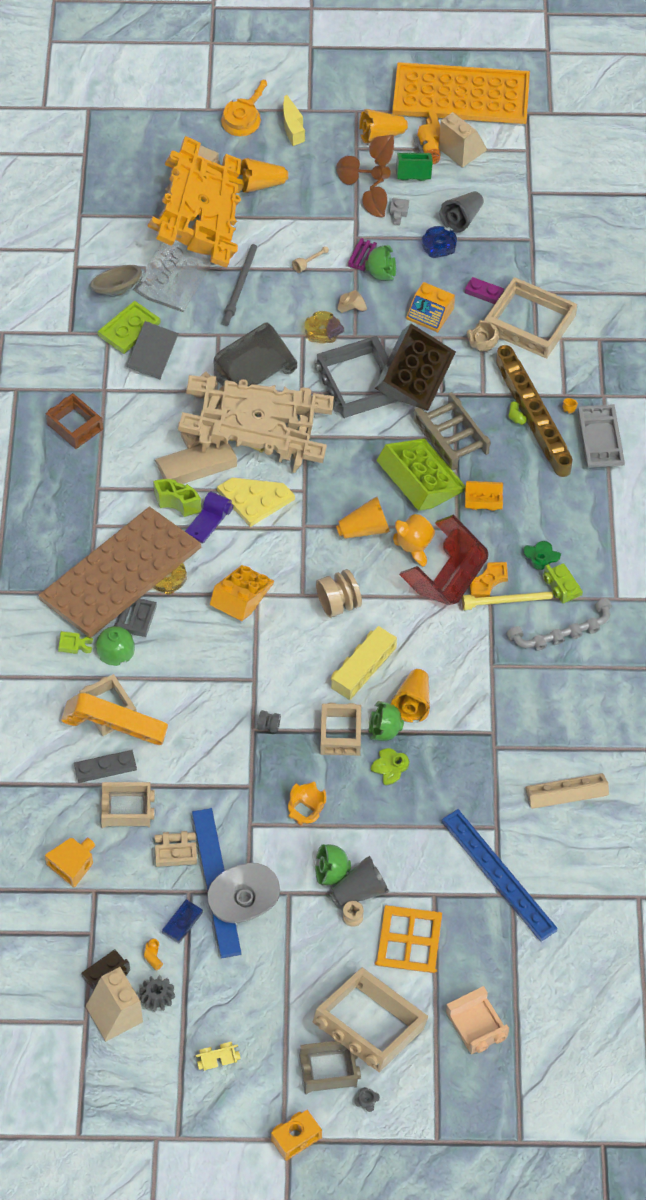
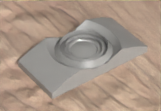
(600, 436)

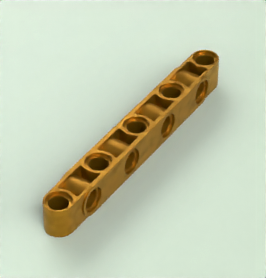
(534, 410)

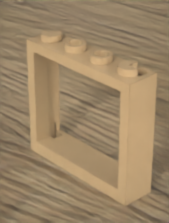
(542, 297)
(387, 999)

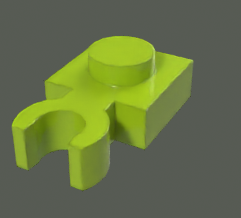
(71, 642)

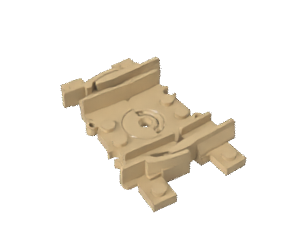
(237, 418)

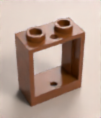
(84, 432)

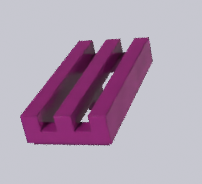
(367, 244)

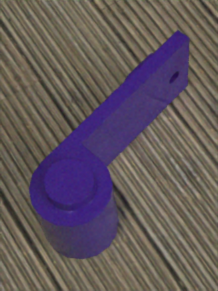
(214, 511)

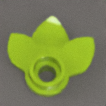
(387, 765)

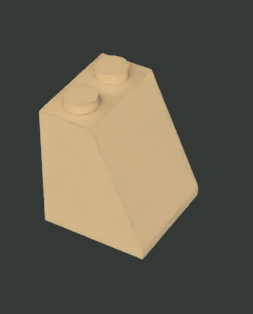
(460, 140)
(114, 1005)

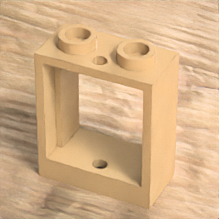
(102, 686)
(341, 746)

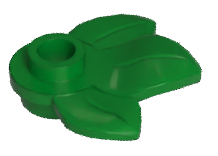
(541, 554)

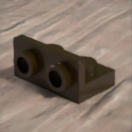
(103, 966)

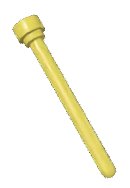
(470, 602)

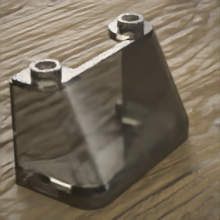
(254, 357)

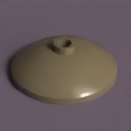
(116, 280)

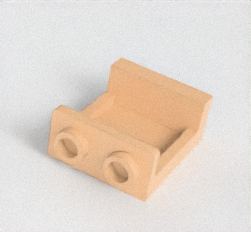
(476, 1021)

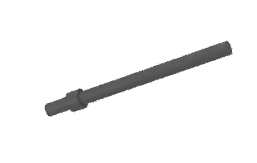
(231, 307)

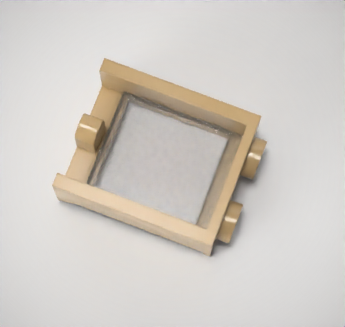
(127, 804)

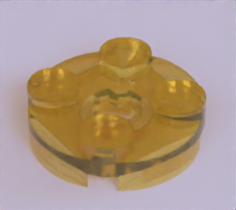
(313, 325)
(174, 582)

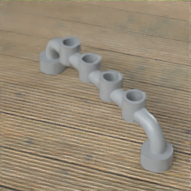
(557, 635)

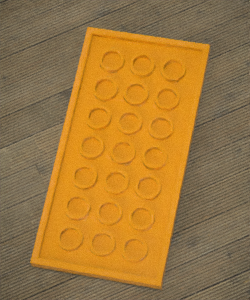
(466, 91)

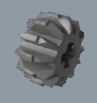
(164, 996)

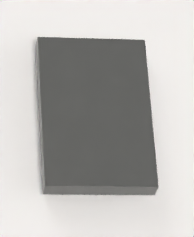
(152, 350)

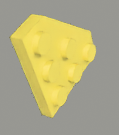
(255, 498)

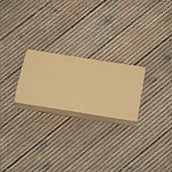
(195, 464)

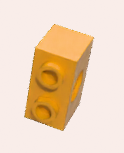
(292, 1145)

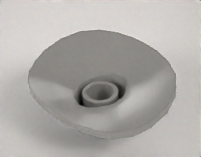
(243, 892)

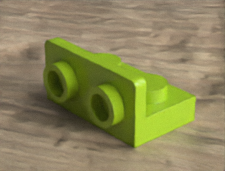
(562, 583)

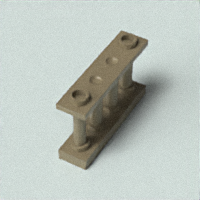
(442, 444)

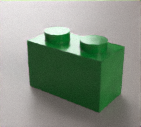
(414, 166)

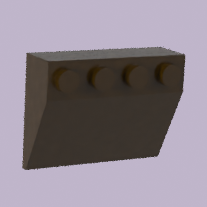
(415, 368)

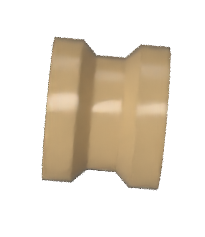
(353, 919)

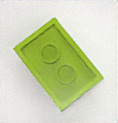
(126, 326)

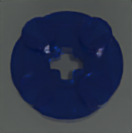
(435, 249)

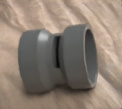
(269, 721)

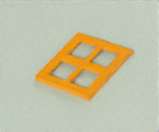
(409, 939)

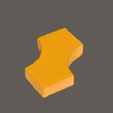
(493, 575)

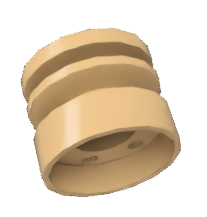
(338, 593)

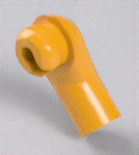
(150, 954)

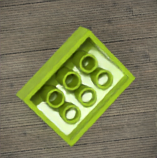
(420, 473)

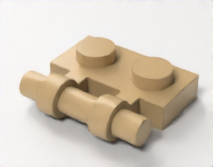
(175, 854)

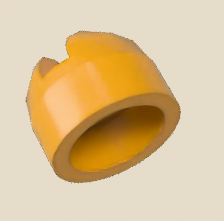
(569, 405)

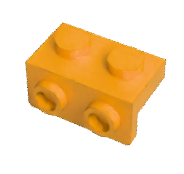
(484, 495)

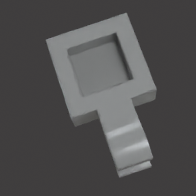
(399, 208)

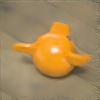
(414, 536)

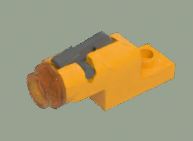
(428, 137)

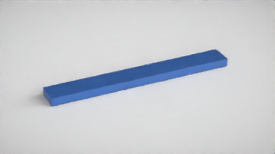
(213, 867)
(499, 875)

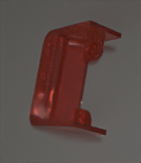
(465, 562)

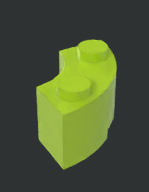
(177, 496)

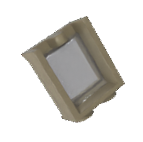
(328, 1066)

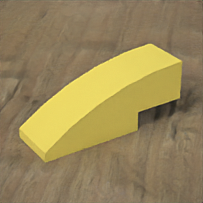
(293, 122)

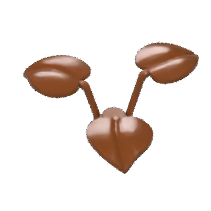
(347, 168)

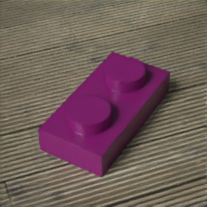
(484, 290)

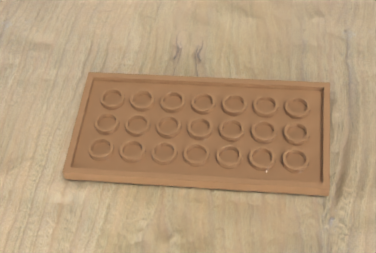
(119, 571)

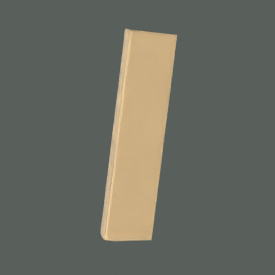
(567, 790)

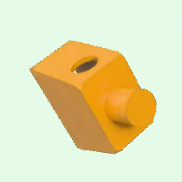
(71, 860)

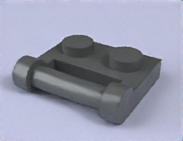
(140, 619)

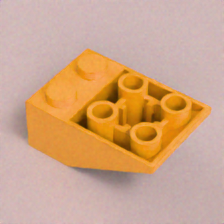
(240, 592)

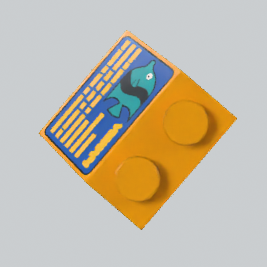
(431, 307)

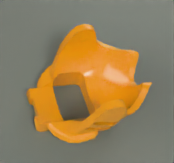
(310, 797)

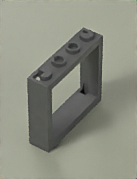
(345, 353)

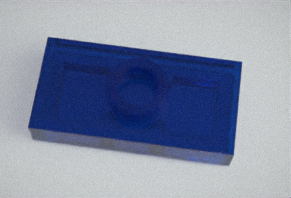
(182, 921)

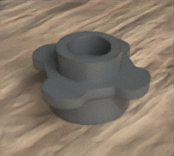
(367, 1093)

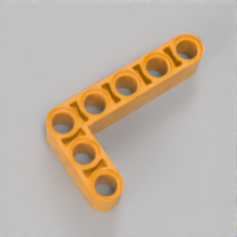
(91, 708)

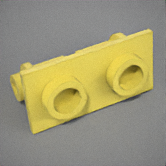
(225, 1053)

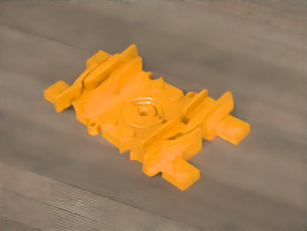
(194, 180)

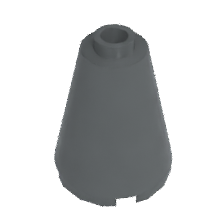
(460, 211)
(359, 884)

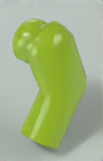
(515, 415)

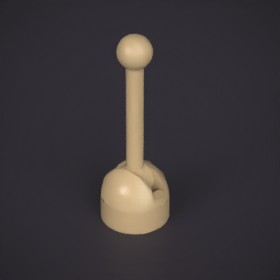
(300, 264)

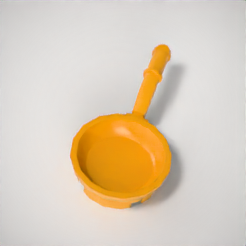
(241, 116)

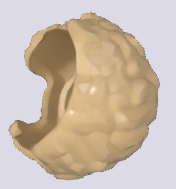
(483, 336)

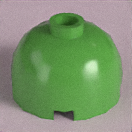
(381, 264)
(115, 645)
(385, 722)
(332, 864)

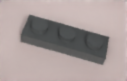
(105, 766)

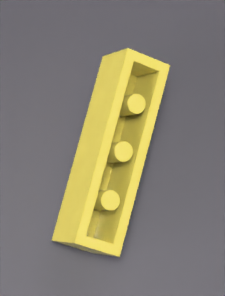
(363, 663)

